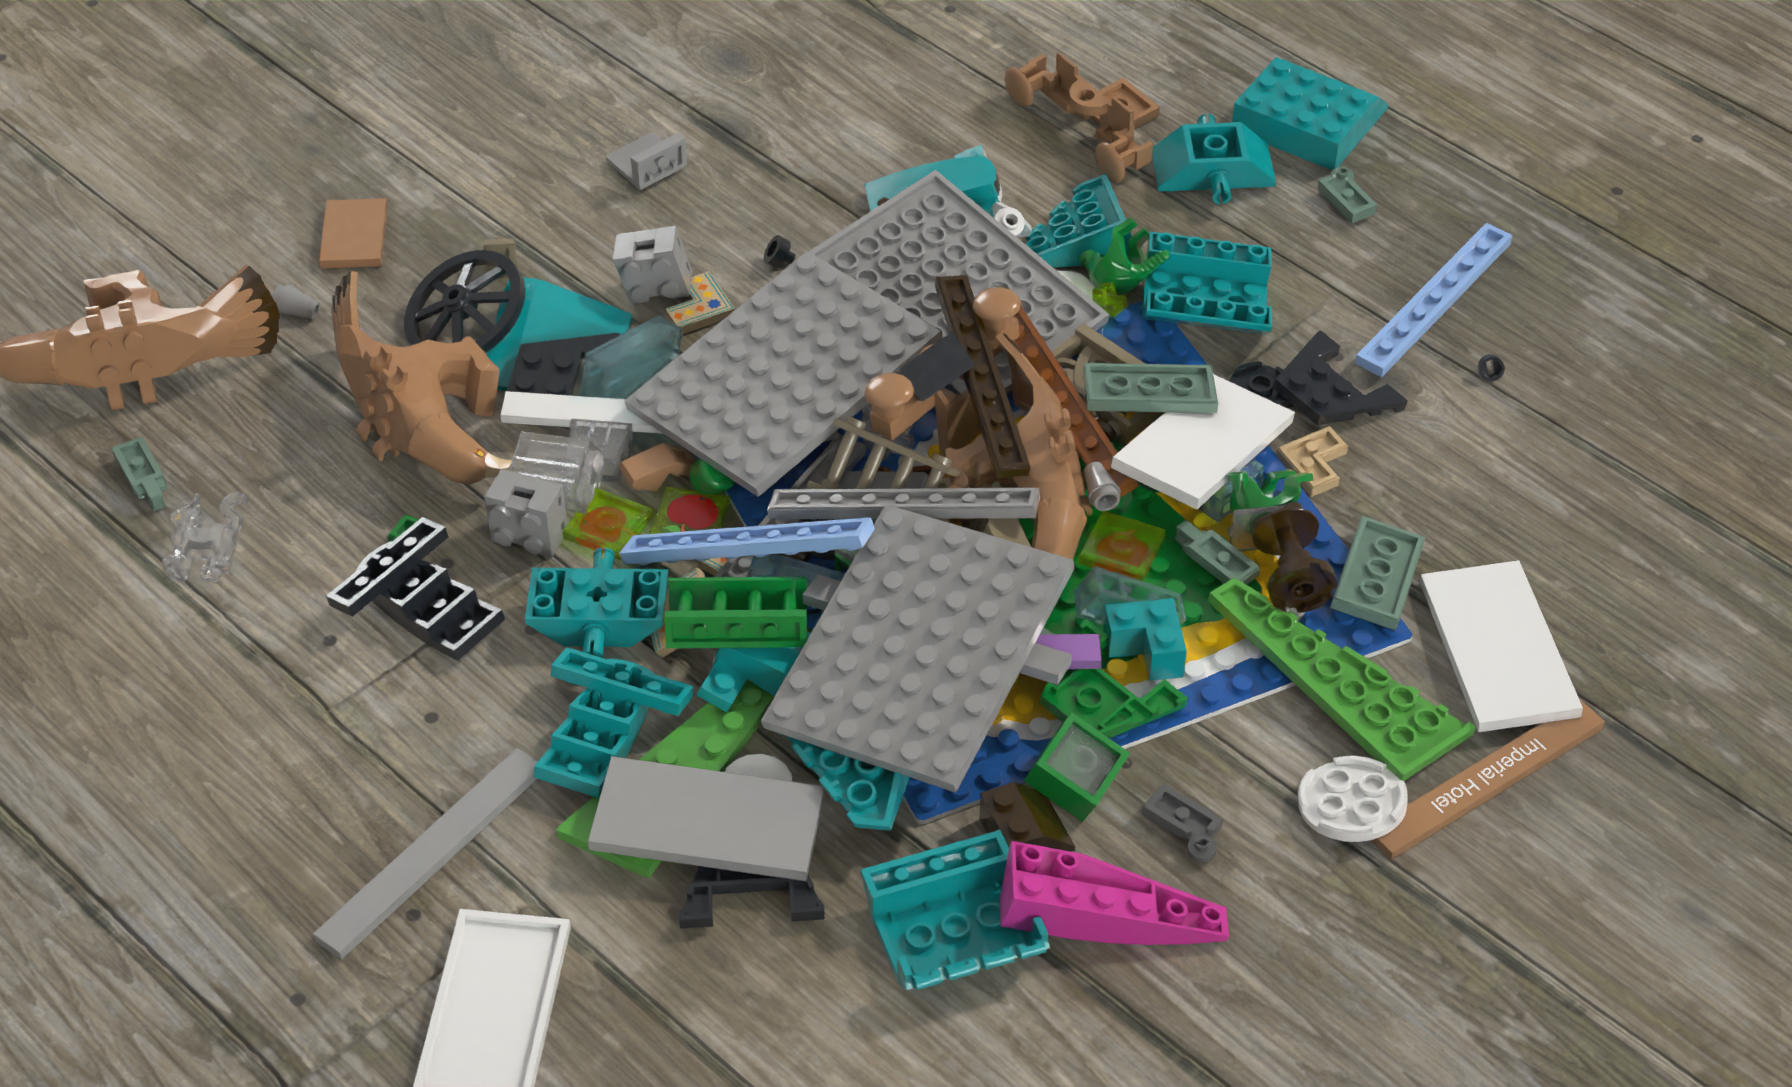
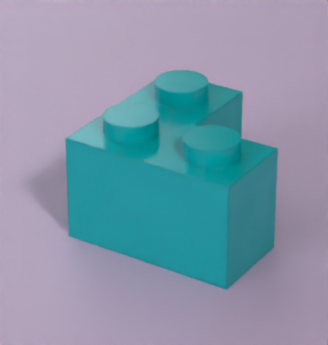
(1147, 630)

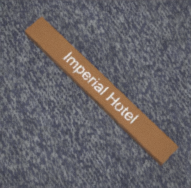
(1487, 779)

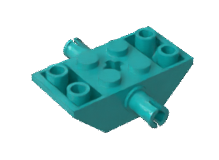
(1212, 158)
(596, 604)

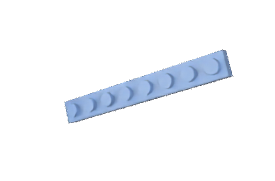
(1433, 300)
(747, 541)

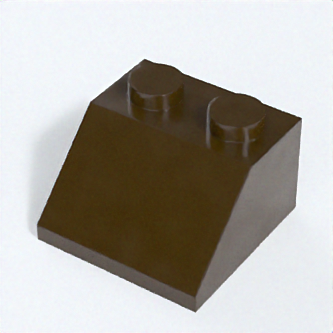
(1023, 817)

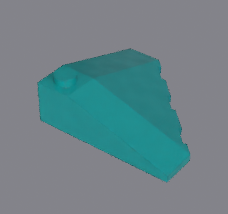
(1079, 225)
(553, 315)
(864, 790)

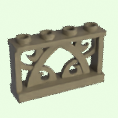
(1096, 348)

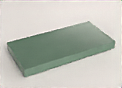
(1149, 388)
(1378, 573)

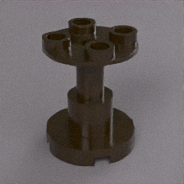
(1300, 579)

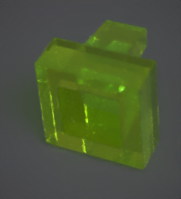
(1108, 299)

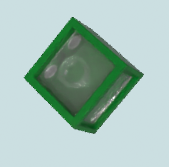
(1077, 767)

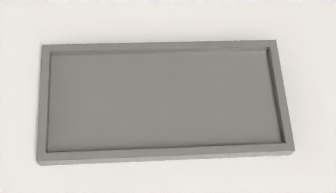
(707, 818)

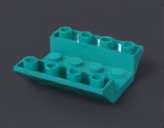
(1209, 284)

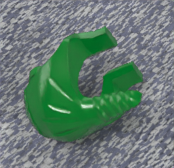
(1115, 264)
(1248, 495)

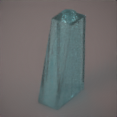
(630, 359)

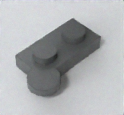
(1185, 820)

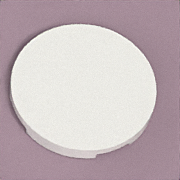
(1352, 799)

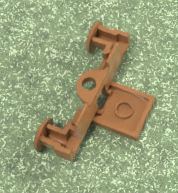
(1116, 108)
(893, 394)

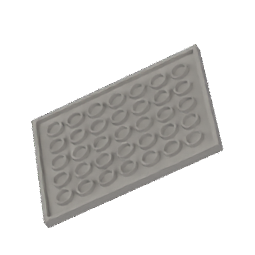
(941, 233)
(780, 372)
(919, 647)

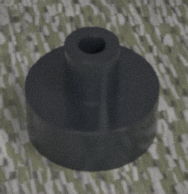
(778, 252)

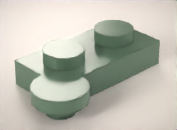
(1347, 195)

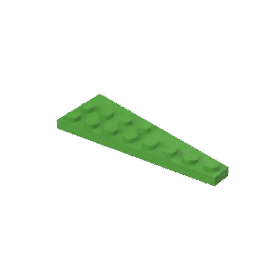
(1355, 692)
(703, 741)

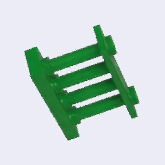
(736, 612)

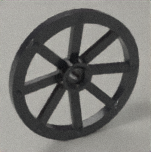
(462, 300)

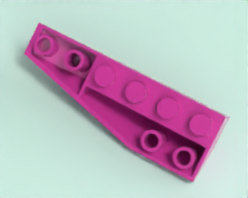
(1101, 901)

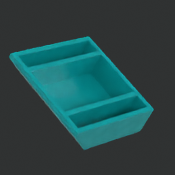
(1307, 113)

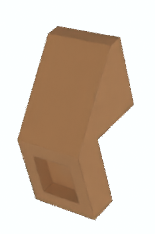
(652, 466)

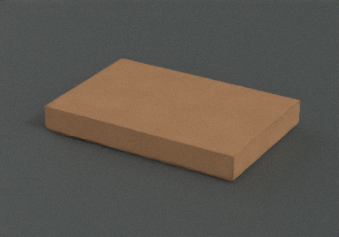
(353, 233)

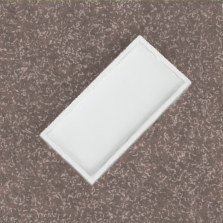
(1194, 452)
(1500, 646)
(494, 1001)

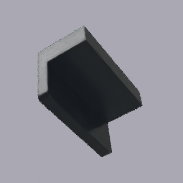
(936, 366)

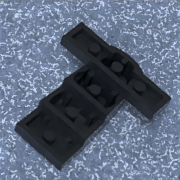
(418, 593)

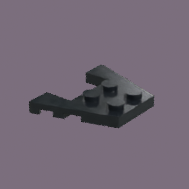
(552, 364)
(1323, 393)
(709, 881)

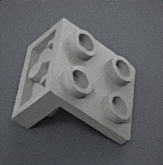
(649, 159)

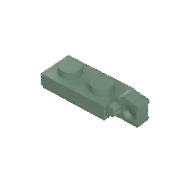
(141, 471)
(1215, 554)

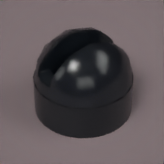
(1496, 364)

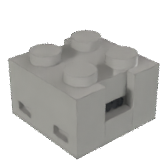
(652, 264)
(526, 512)

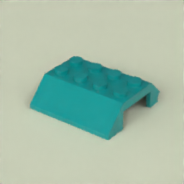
(943, 912)

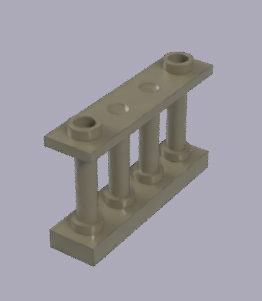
(857, 428)

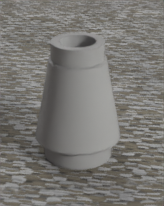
(295, 303)
(1101, 488)

